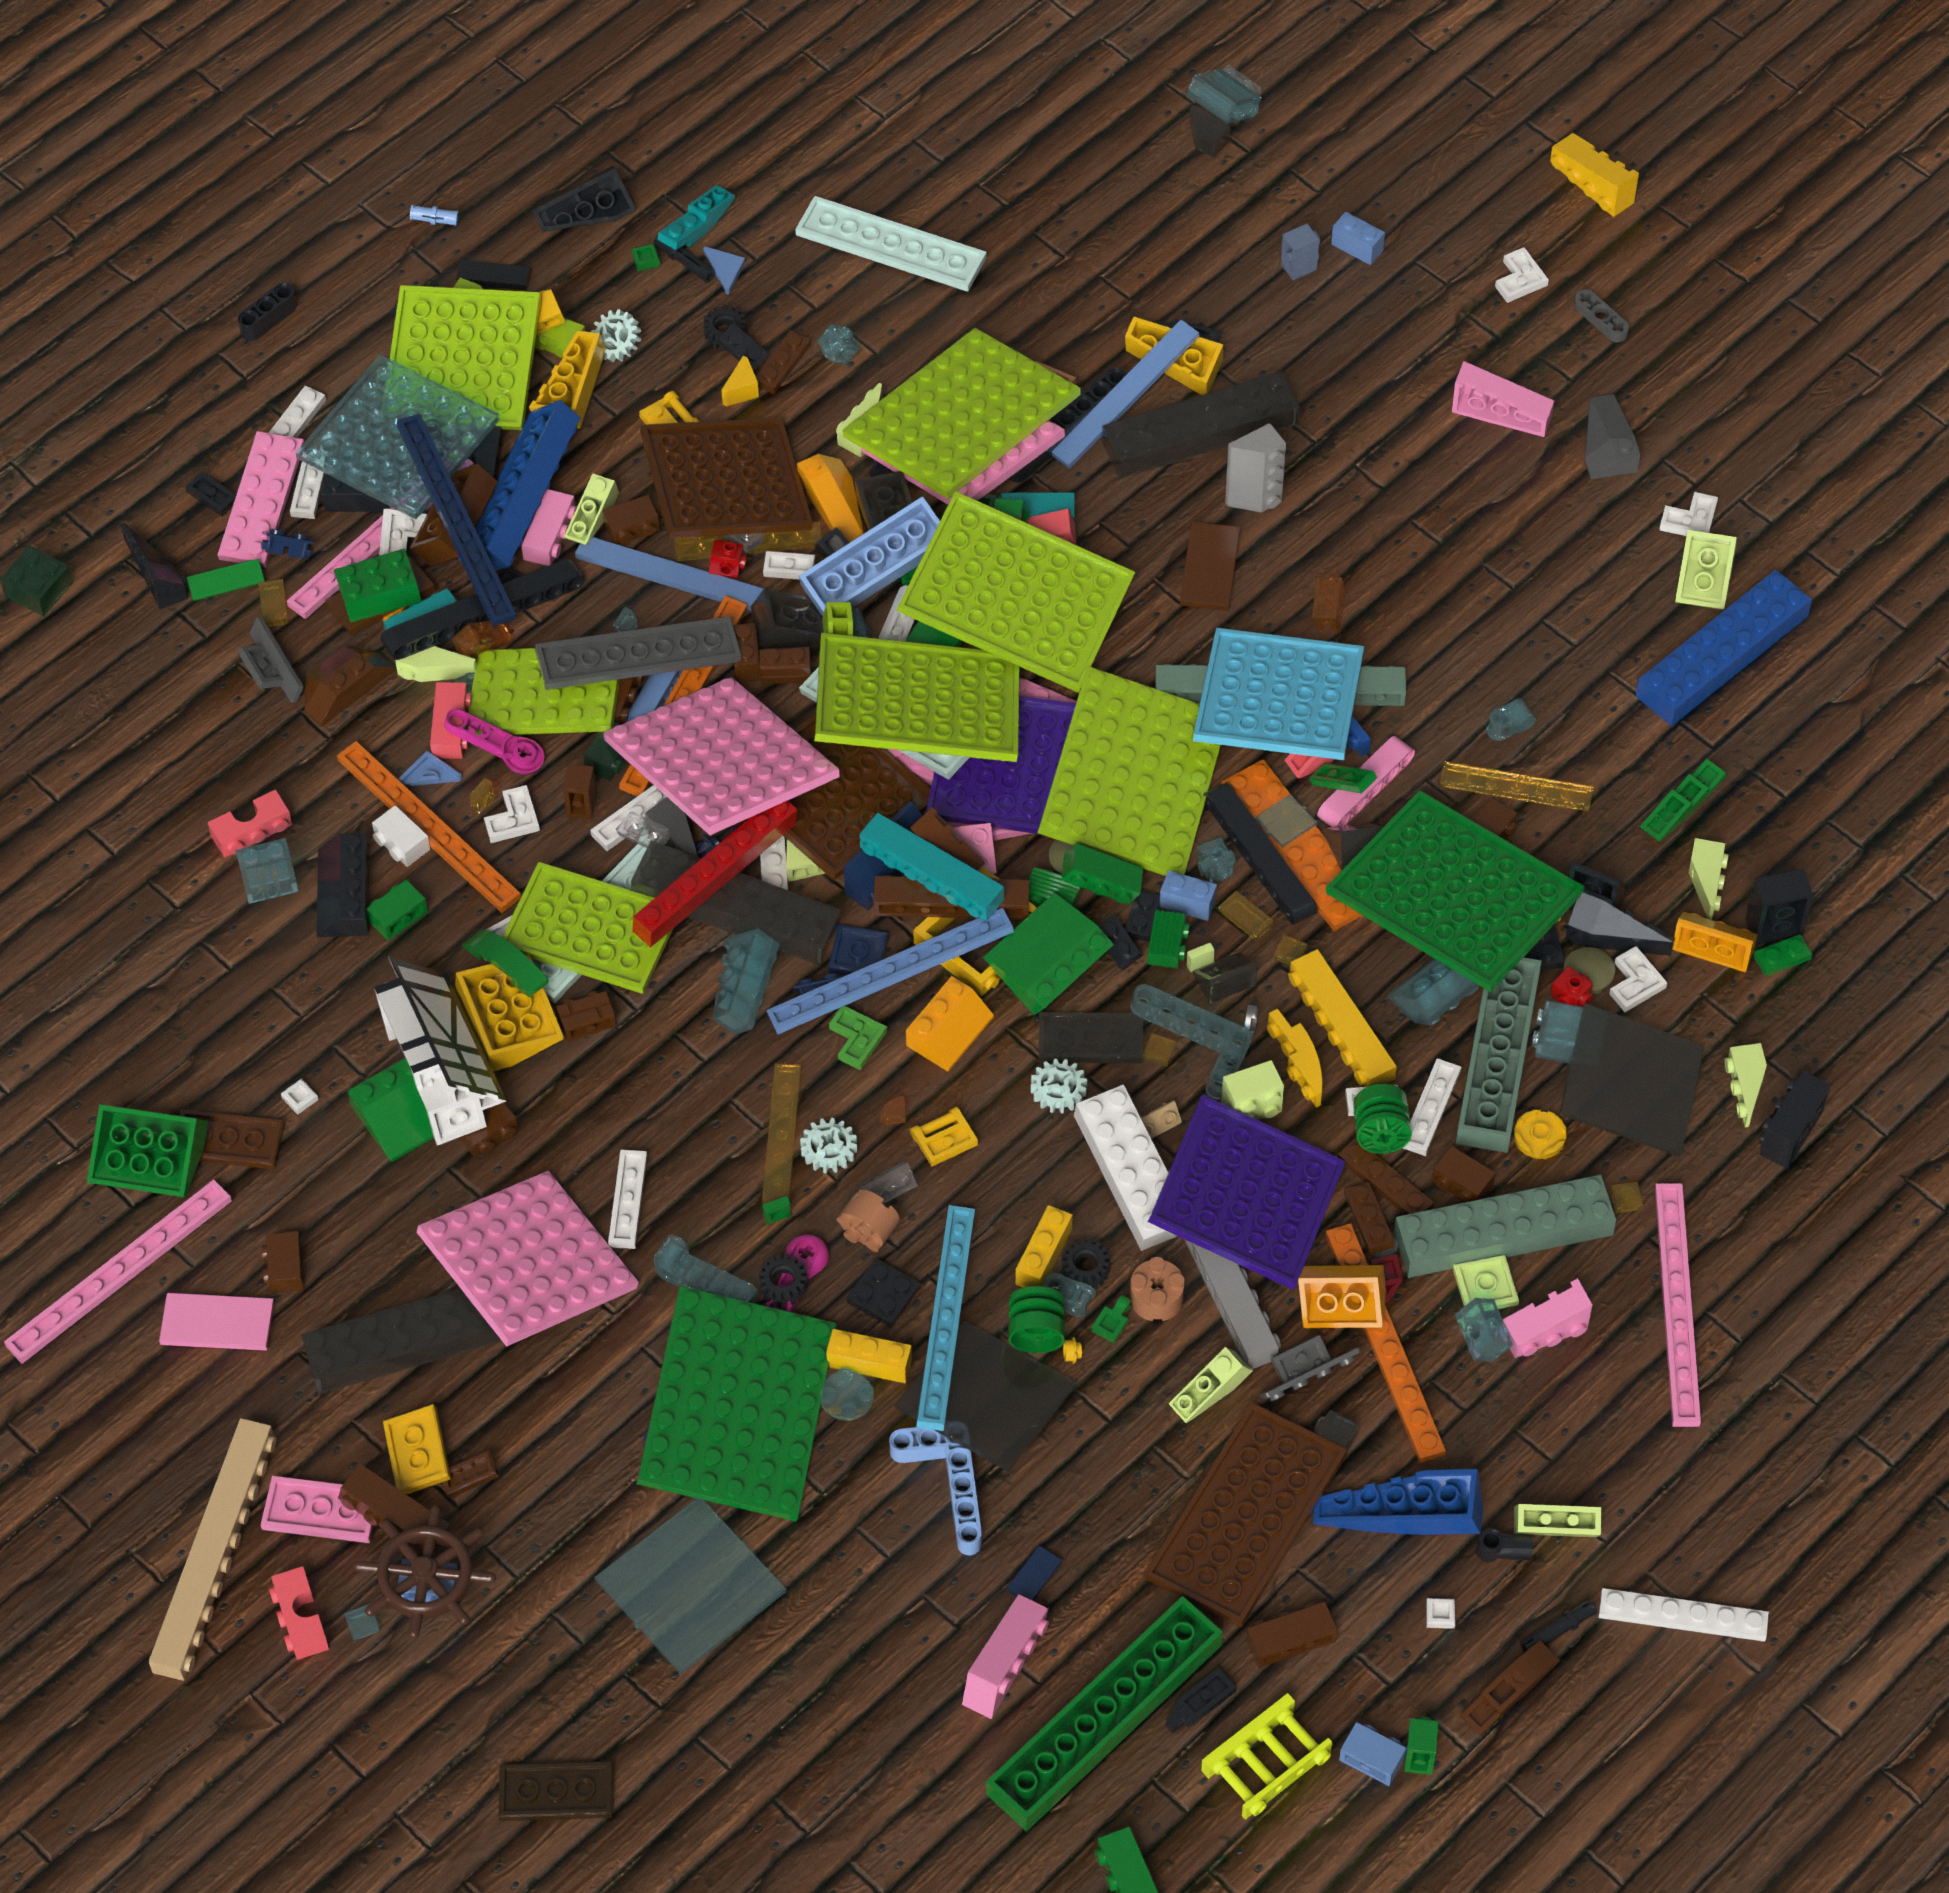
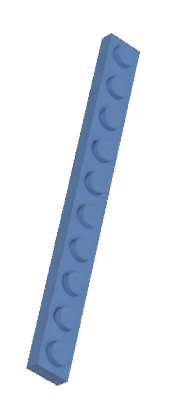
(889, 971)

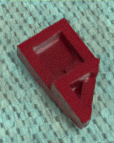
(1392, 1274)

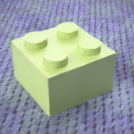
(1254, 1091)

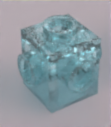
(838, 344)
(1215, 860)

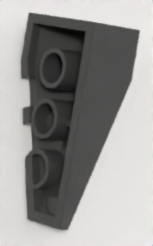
(1609, 440)

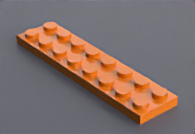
(1307, 855)

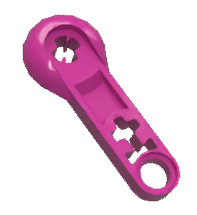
(497, 742)
(813, 1263)

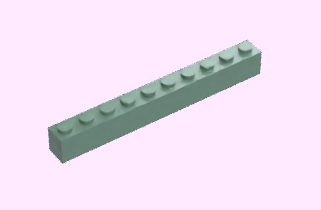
(1375, 686)

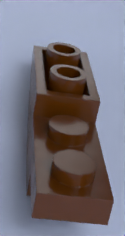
(1509, 1687)

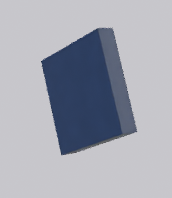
(856, 949)

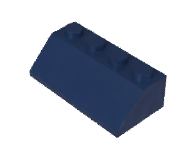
(862, 868)

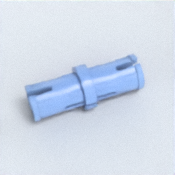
(434, 215)

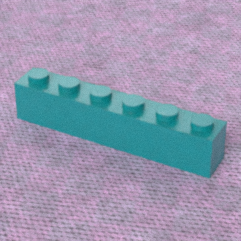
(931, 867)

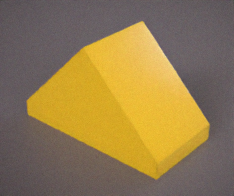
(741, 384)

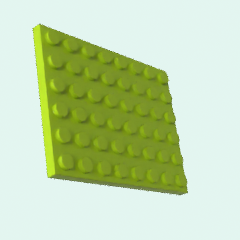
(961, 412)
(1016, 591)
(917, 698)
(1130, 775)

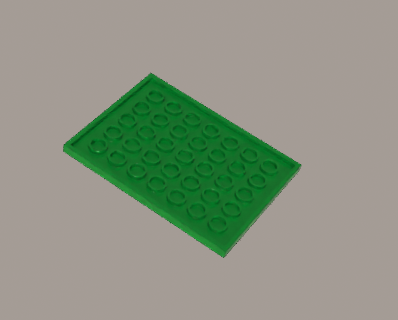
(1455, 890)
(736, 1404)

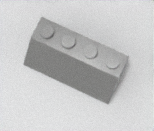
(1256, 470)

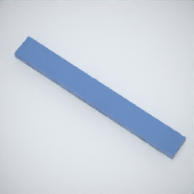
(1125, 393)
(666, 572)

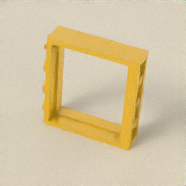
(978, 982)

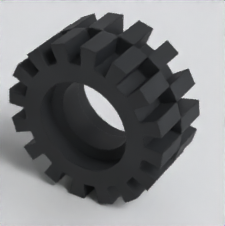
(720, 318)
(1086, 1250)
(788, 1293)

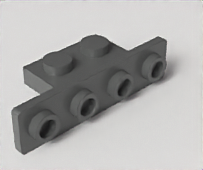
(268, 662)
(1303, 1362)

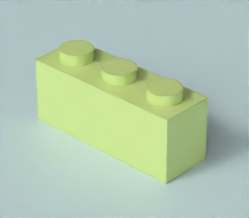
(1557, 1520)

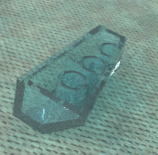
(744, 979)

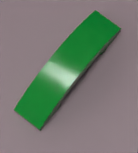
(508, 959)

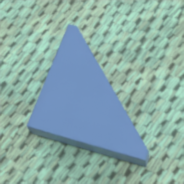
(726, 266)
(429, 770)

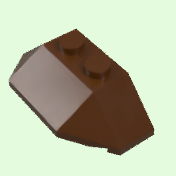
(343, 681)

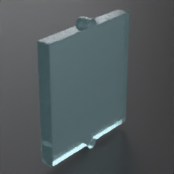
(1286, 821)

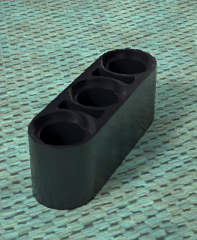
(267, 311)

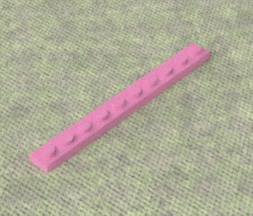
(324, 583)
(117, 1271)
(1677, 1306)

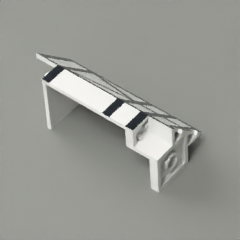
(440, 1049)

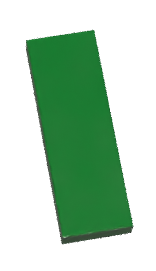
(225, 580)
(1343, 778)

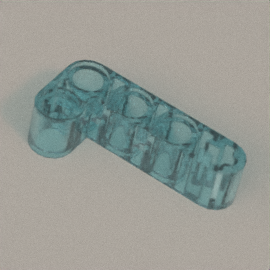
(680, 1268)

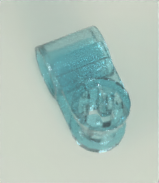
(1510, 720)
(1072, 1293)

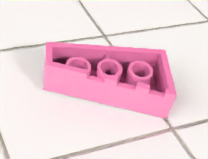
(1500, 401)
(1004, 1656)

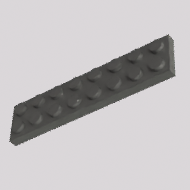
(637, 653)

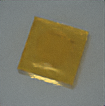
(482, 795)
(1626, 1197)

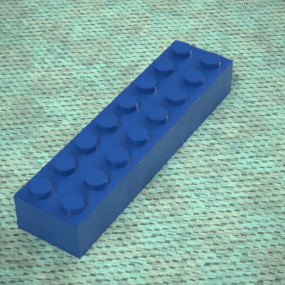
(525, 480)
(1723, 647)

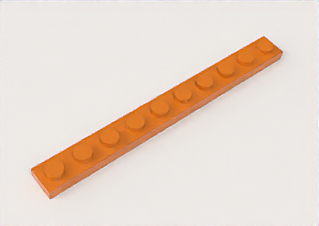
(687, 684)
(441, 836)
(1392, 1360)

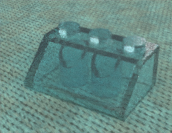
(1431, 992)

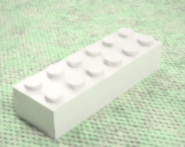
(1125, 1160)

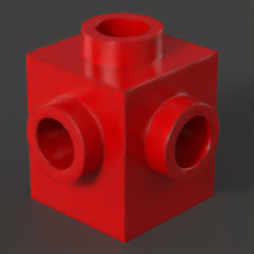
(727, 559)
(1572, 988)

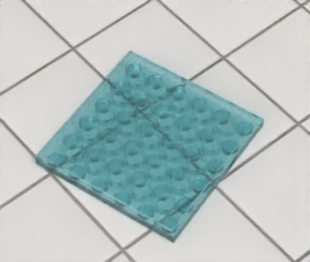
(365, 448)

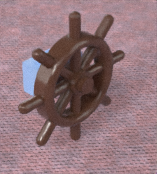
(425, 1584)

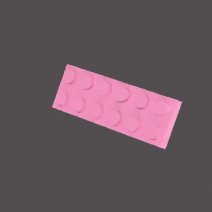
(260, 497)

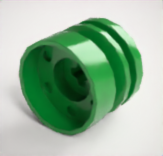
(1382, 1118)
(1036, 1319)

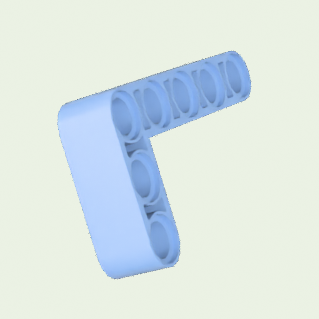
(957, 1477)

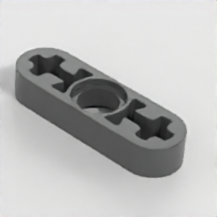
(1603, 325)

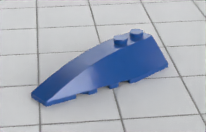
(1419, 1504)

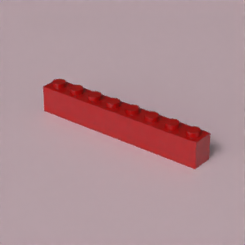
(712, 872)

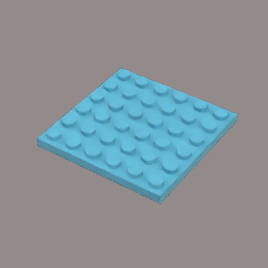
(1279, 693)

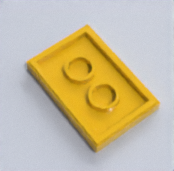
(416, 1449)

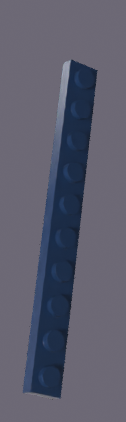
(456, 520)

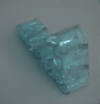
(1197, 1032)

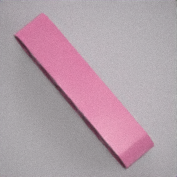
(1387, 764)

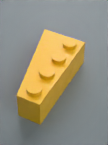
(1595, 174)
(1194, 368)
(575, 375)

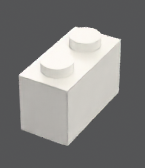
(400, 836)

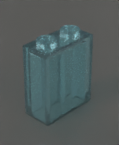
(1224, 96)
(267, 870)
(1557, 1031)

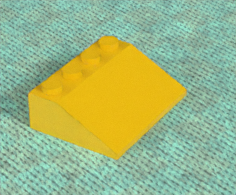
(505, 1018)

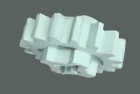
(618, 335)
(1059, 1083)
(829, 1147)

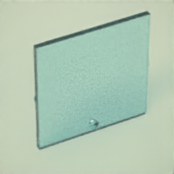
(690, 1585)

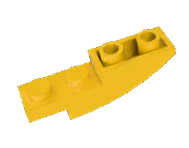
(1301, 1054)

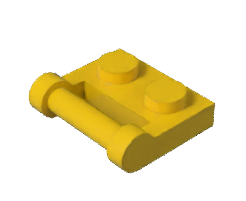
(658, 413)
(947, 1142)

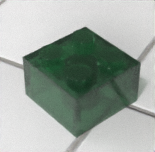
(36, 580)

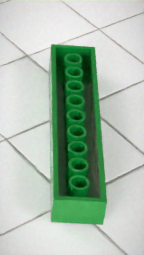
(1104, 1713)

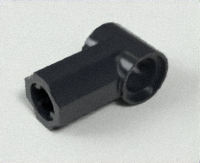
(1506, 1546)

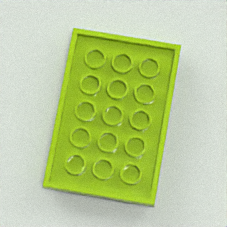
(513, 697)
(584, 928)

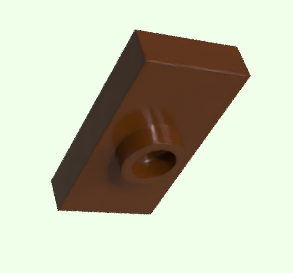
(470, 1474)

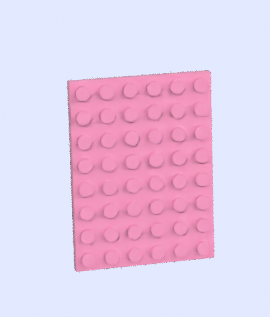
(721, 755)

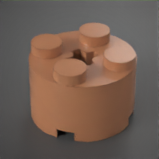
(868, 1220)
(1157, 1289)

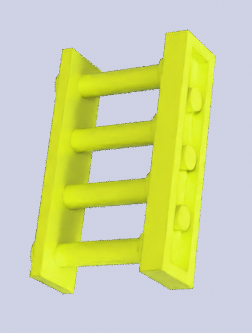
(1261, 1729)

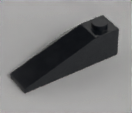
(590, 202)

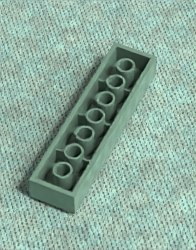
(1498, 1059)
(1505, 1225)

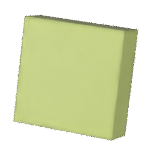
(1200, 957)

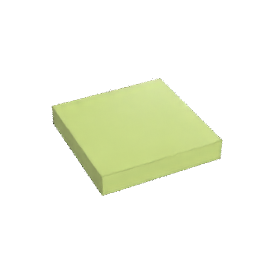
(1486, 1279)

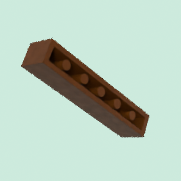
(912, 899)

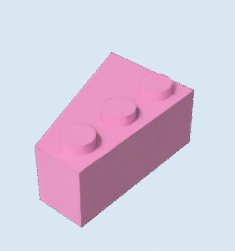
(1550, 1322)

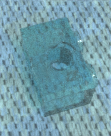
(1483, 1329)

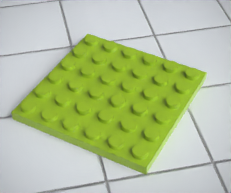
(471, 343)

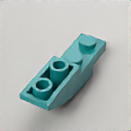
(698, 220)

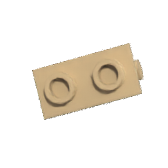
(1161, 1119)

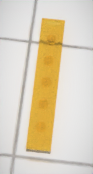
(700, 547)
(1516, 786)
(781, 1132)

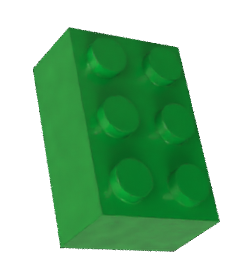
(377, 585)

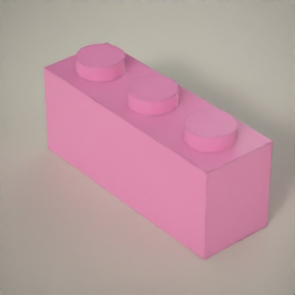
(548, 528)

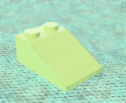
(1706, 569)

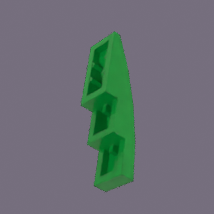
(1683, 801)

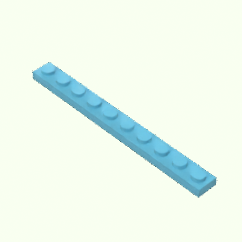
(945, 1318)

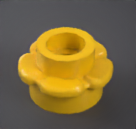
(1072, 1350)

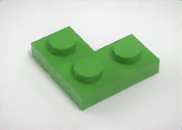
(862, 1034)

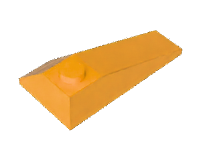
(832, 493)

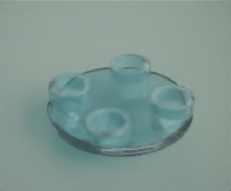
(846, 1395)

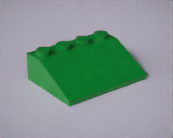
(1047, 952)
(392, 1110)
(146, 1150)

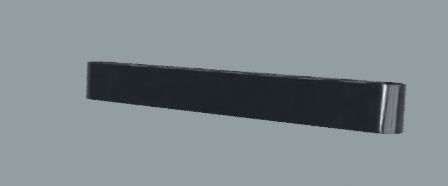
(449, 620)

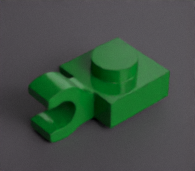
(1112, 1321)

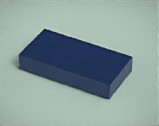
(1035, 1574)

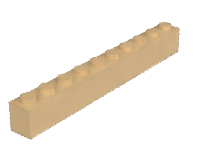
(212, 1550)

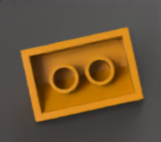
(1714, 941)
(948, 1024)
(1342, 1296)

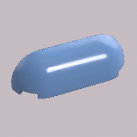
(653, 693)

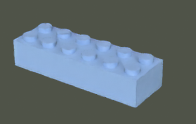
(872, 558)

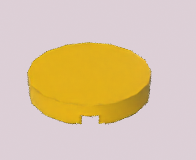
(1540, 1134)

